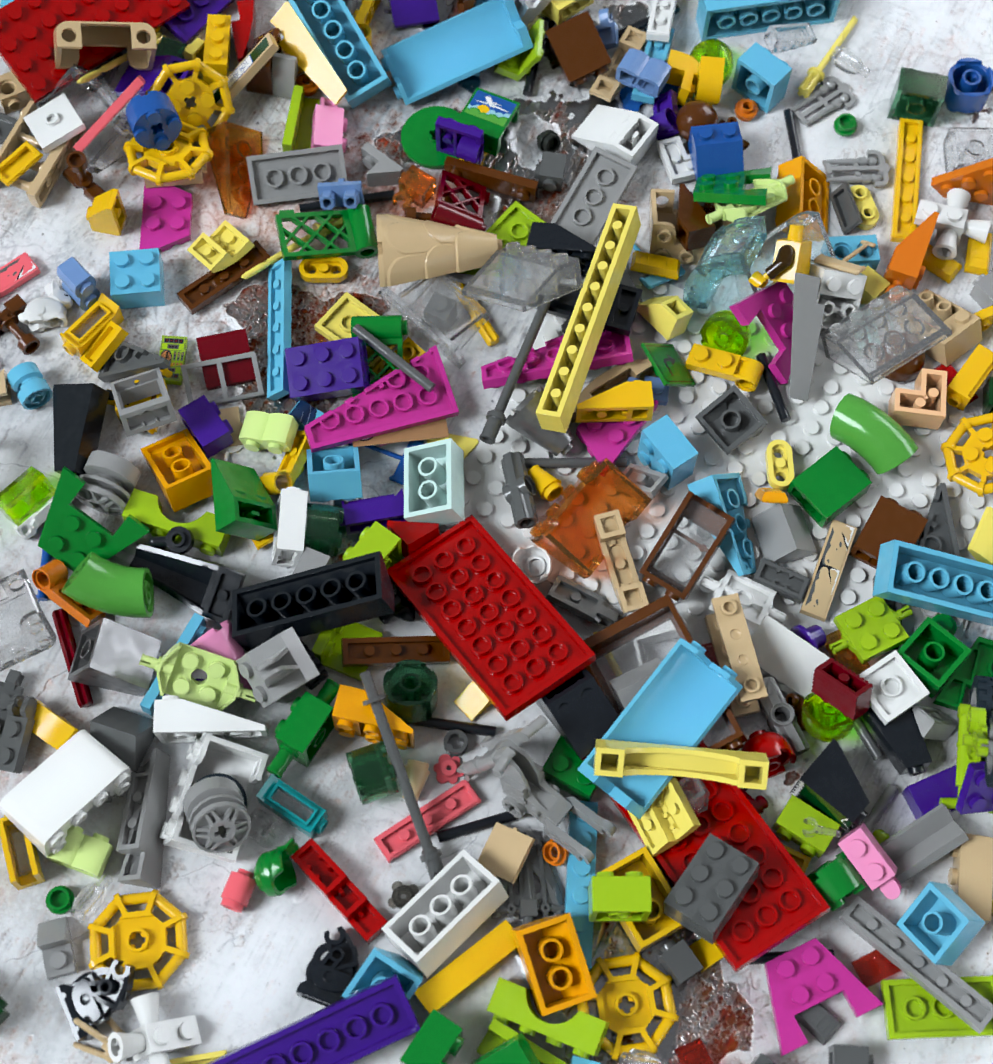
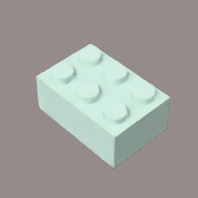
(434, 483)

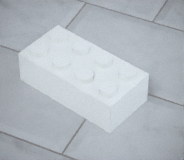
(445, 913)

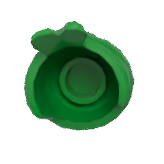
(275, 870)

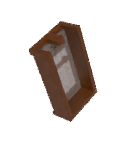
(686, 546)

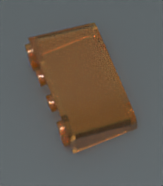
(570, 526)

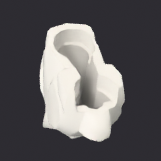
(47, 311)

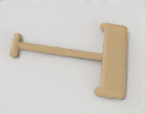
(843, 265)

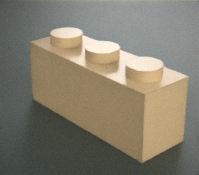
(973, 874)

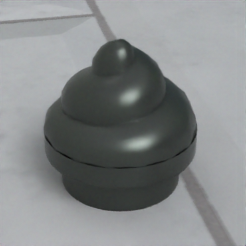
(548, 141)

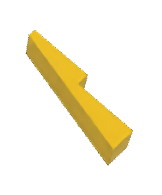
(467, 968)

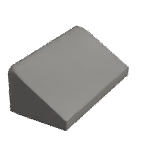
(933, 723)

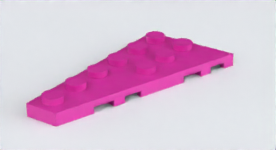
(611, 350)
(387, 406)

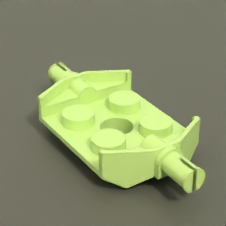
(776, 195)
(176, 678)

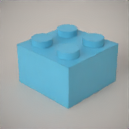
(761, 77)
(137, 278)
(667, 451)
(334, 474)
(940, 923)

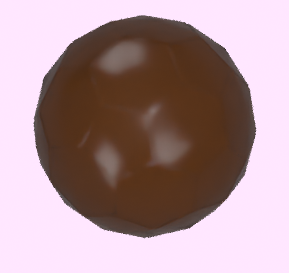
(695, 114)

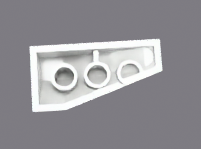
(185, 721)

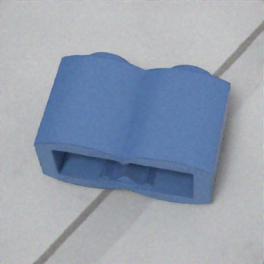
(643, 72)
(78, 283)

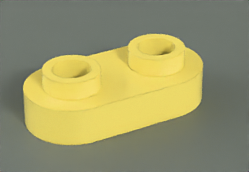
(865, 205)
(779, 466)

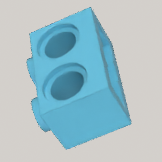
(845, 245)

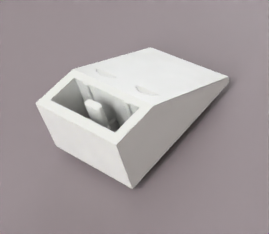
(617, 132)
(838, 292)

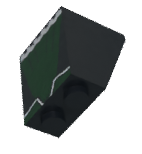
(833, 788)

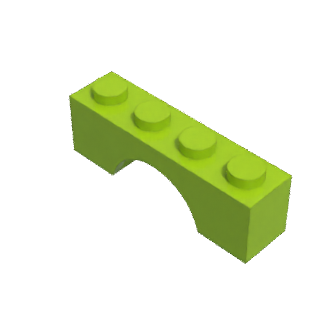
(148, 510)
(514, 1004)

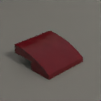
(226, 345)

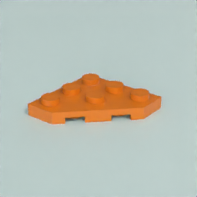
(974, 178)

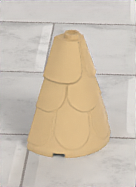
(428, 249)

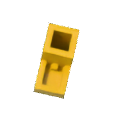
(683, 74)
(710, 79)

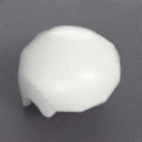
(533, 562)

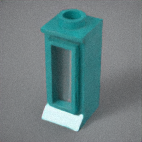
(292, 806)

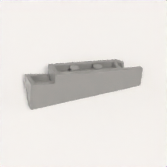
(805, 334)
(143, 822)

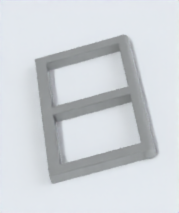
(226, 399)

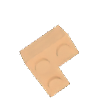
(925, 404)

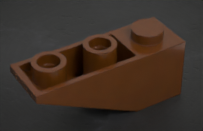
(691, 225)

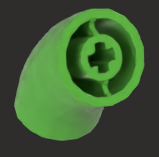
(871, 433)
(112, 587)

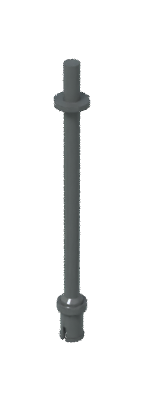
(496, 417)
(430, 853)

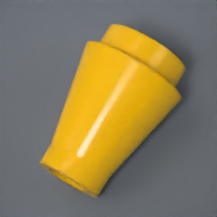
(545, 483)

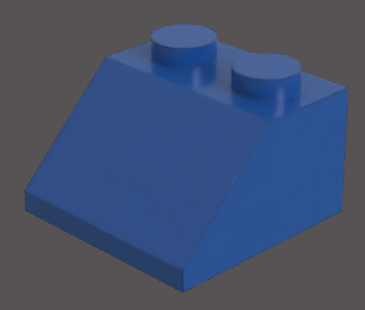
(716, 149)

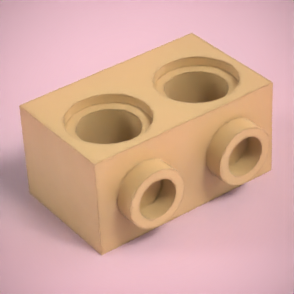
(12, 93)

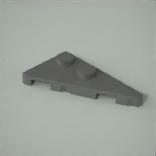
(129, 361)
(940, 530)

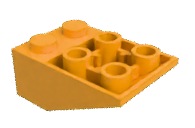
(354, 718)

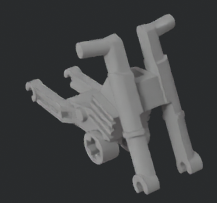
(528, 789)

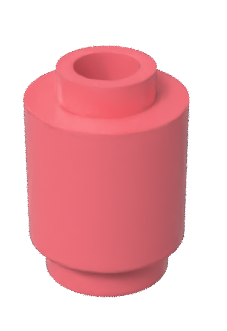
(238, 890)

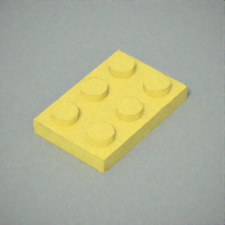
(337, 322)

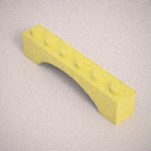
(732, 767)

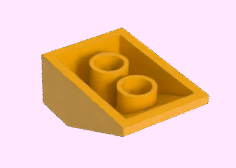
(180, 469)

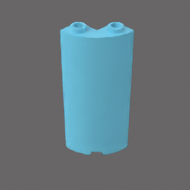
(455, 49)
(670, 709)

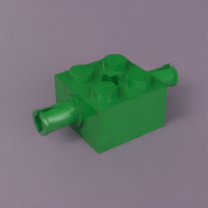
(304, 729)

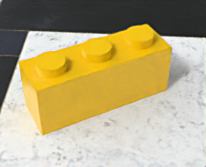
(217, 44)

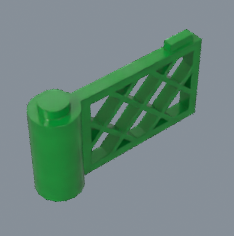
(356, 223)
(387, 329)

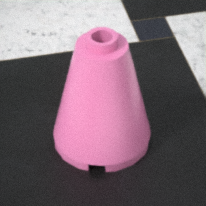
(223, 644)

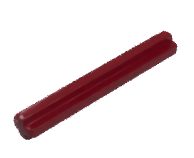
(69, 647)

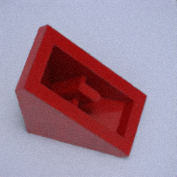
(413, 534)

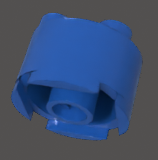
(968, 86)
(153, 120)

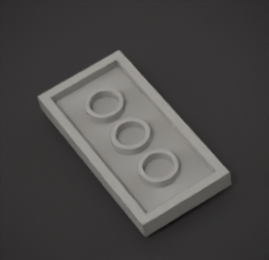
(294, 173)
(593, 193)

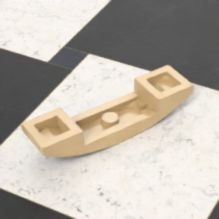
(606, 85)
(614, 376)
(619, 561)

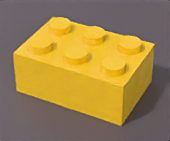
(658, 925)

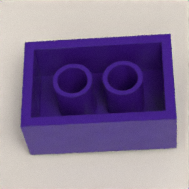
(327, 369)

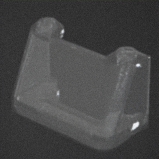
(90, 102)

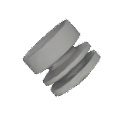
(108, 482)
(216, 814)

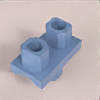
(340, 194)

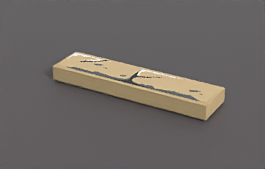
(828, 570)

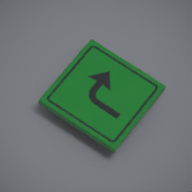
(668, 365)

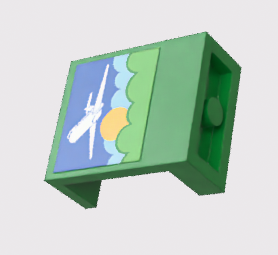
(491, 114)

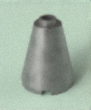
(527, 424)

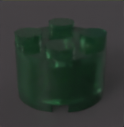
(323, 528)
(411, 691)
(372, 773)

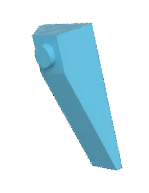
(729, 495)

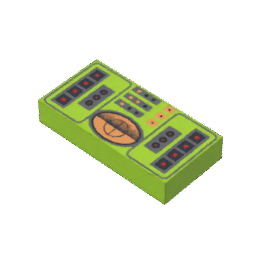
(174, 349)

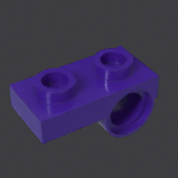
(665, 114)

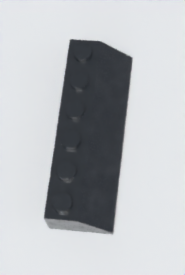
(313, 600)

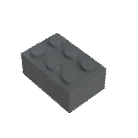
(711, 888)

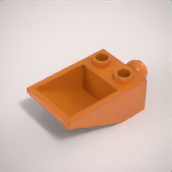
(907, 259)

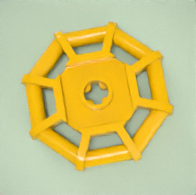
(197, 88)
(171, 160)
(972, 454)
(150, 928)
(637, 992)

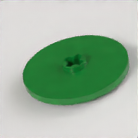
(418, 134)

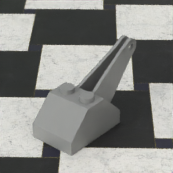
(277, 667)

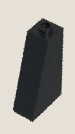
(77, 424)
(900, 741)

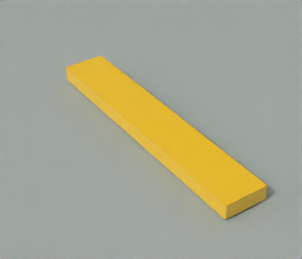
(906, 178)

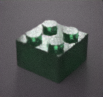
(917, 96)

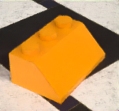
(807, 193)
(553, 963)

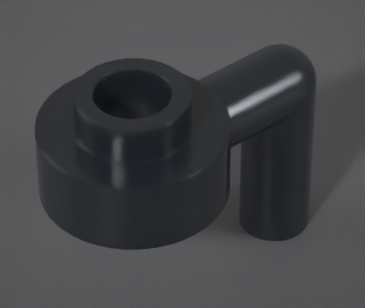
(169, 540)

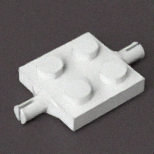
(754, 597)

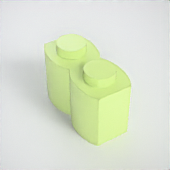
(268, 432)
(84, 852)

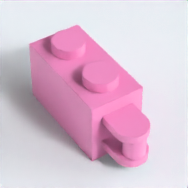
(328, 125)
(871, 861)

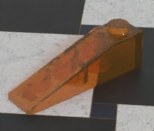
(229, 164)

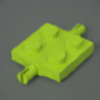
(870, 629)

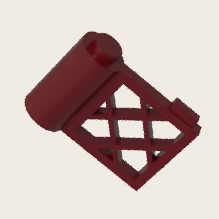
(457, 213)

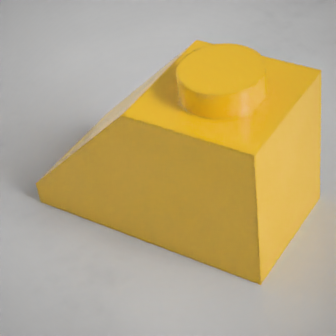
(107, 213)

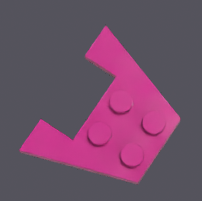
(775, 311)
(804, 980)

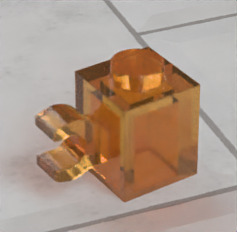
(415, 188)

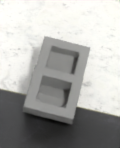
(284, 75)

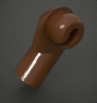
(796, 702)

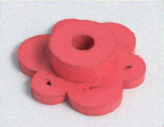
(444, 775)

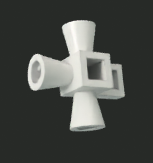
(952, 223)
(153, 1037)

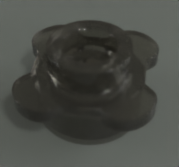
(399, 889)

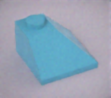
(381, 965)

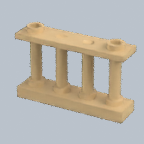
(47, 171)
(735, 649)

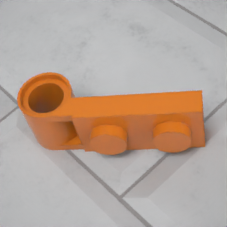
(50, 580)

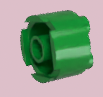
(837, 880)

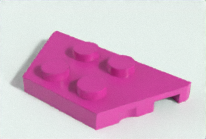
(165, 217)
(609, 438)

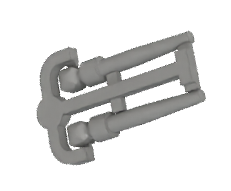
(828, 84)
(859, 166)

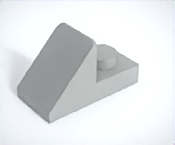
(382, 169)
(646, 479)
(57, 948)

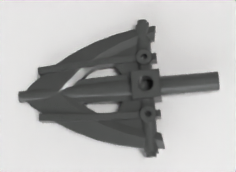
(528, 903)

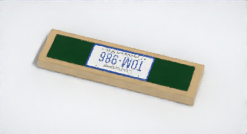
(249, 67)

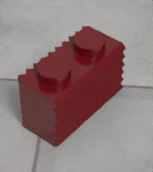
(842, 688)

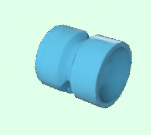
(29, 385)

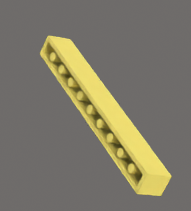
(588, 319)

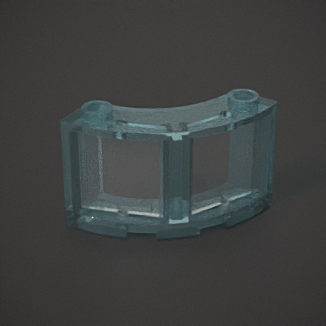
(727, 253)

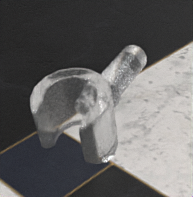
(819, 829)

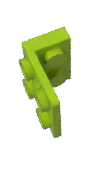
(522, 63)
(329, 650)

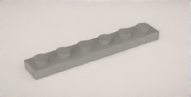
(904, 954)

